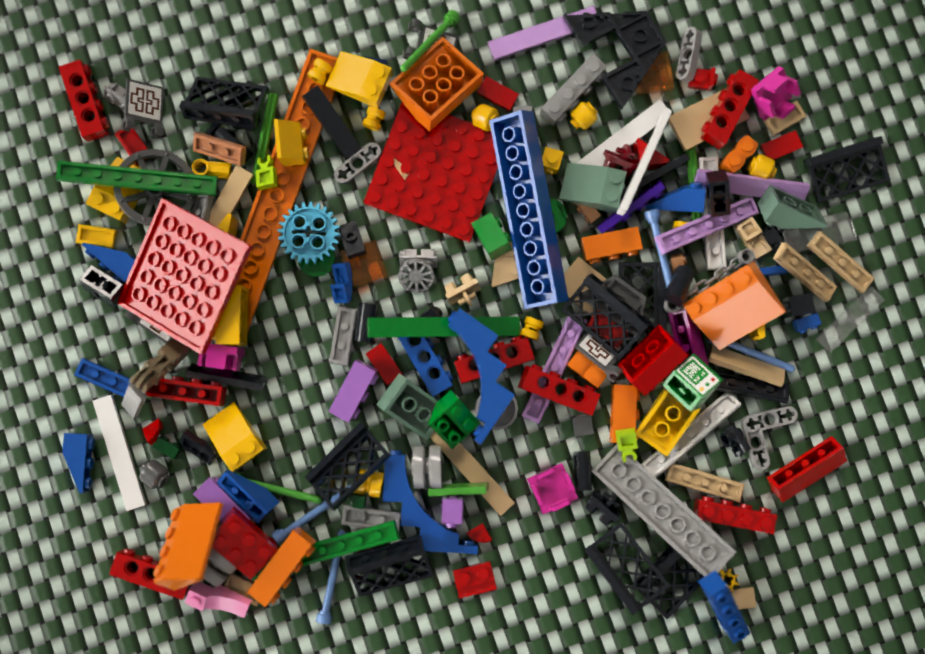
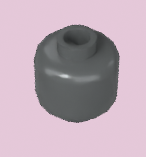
(153, 474)

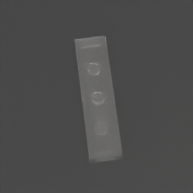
(850, 319)

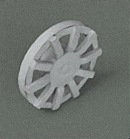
(416, 275)

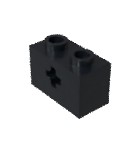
(718, 193)
(101, 286)
(797, 305)

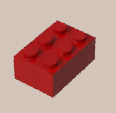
(652, 360)
(243, 543)

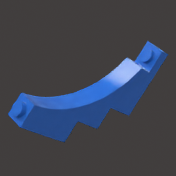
(493, 396)
(434, 534)

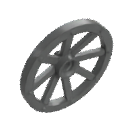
(138, 157)

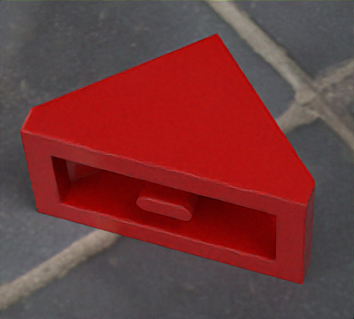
(657, 160)

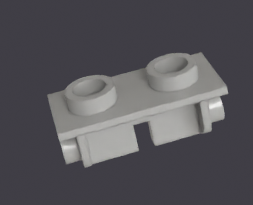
(115, 95)
(426, 254)

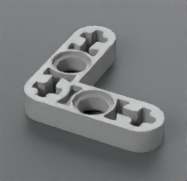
(757, 431)

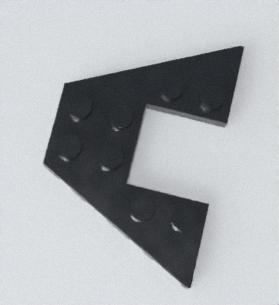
(638, 36)

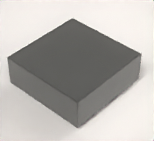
(582, 425)

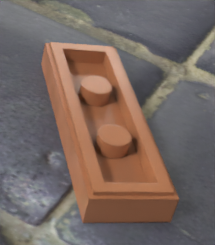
(219, 148)

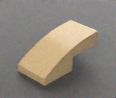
(752, 238)

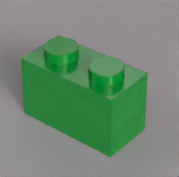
(491, 236)

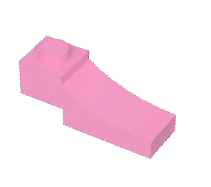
(220, 598)

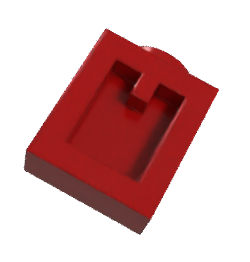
(704, 79)

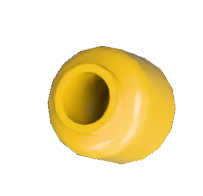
(482, 115)
(583, 115)
(761, 167)

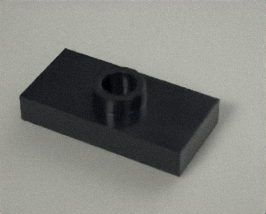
(352, 240)
(198, 447)

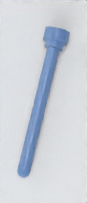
(653, 218)
(759, 355)
(281, 535)
(324, 615)

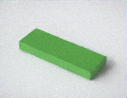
(459, 489)

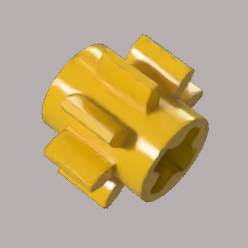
(731, 583)

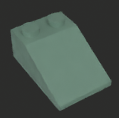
(593, 186)
(788, 211)
(409, 405)

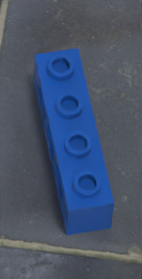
(434, 386)
(724, 606)

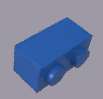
(802, 324)

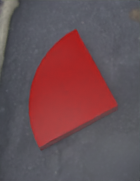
(152, 430)
(479, 534)

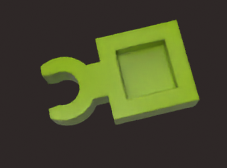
(267, 175)
(627, 442)

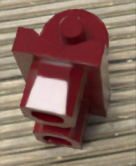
(627, 164)

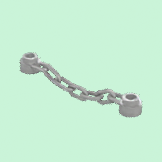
(748, 253)

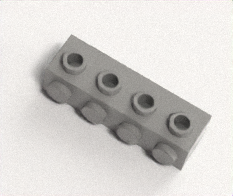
(573, 89)

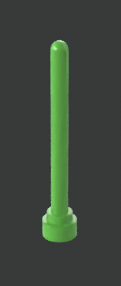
(450, 20)
(287, 492)

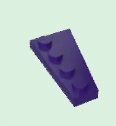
(641, 202)

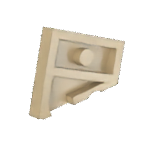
(505, 269)

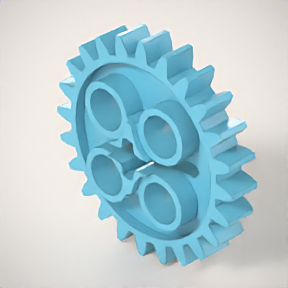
(310, 215)

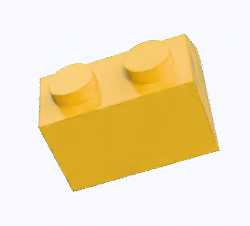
(290, 142)

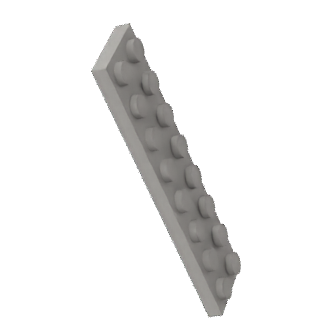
(664, 512)

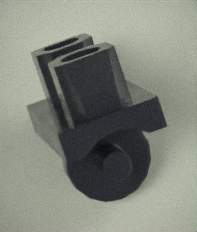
(606, 504)

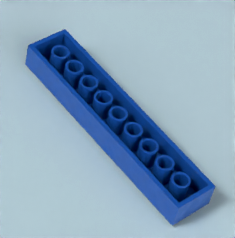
(528, 209)

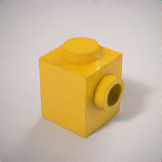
(551, 160)

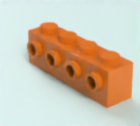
(282, 566)

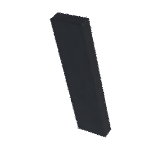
(331, 122)
(661, 172)
(227, 377)
(752, 387)

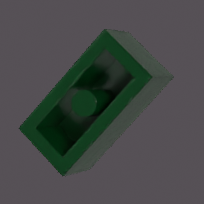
(167, 447)
(358, 501)

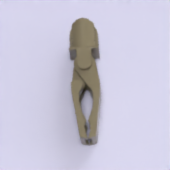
(155, 369)

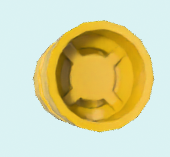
(372, 485)

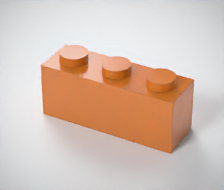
(611, 245)
(623, 409)

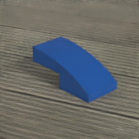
(342, 287)

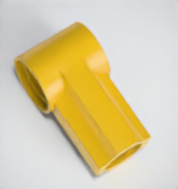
(219, 169)

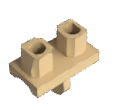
(463, 293)

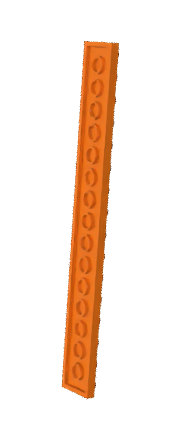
(274, 202)

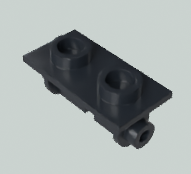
(774, 235)

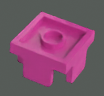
(773, 94)
(222, 357)
(552, 488)

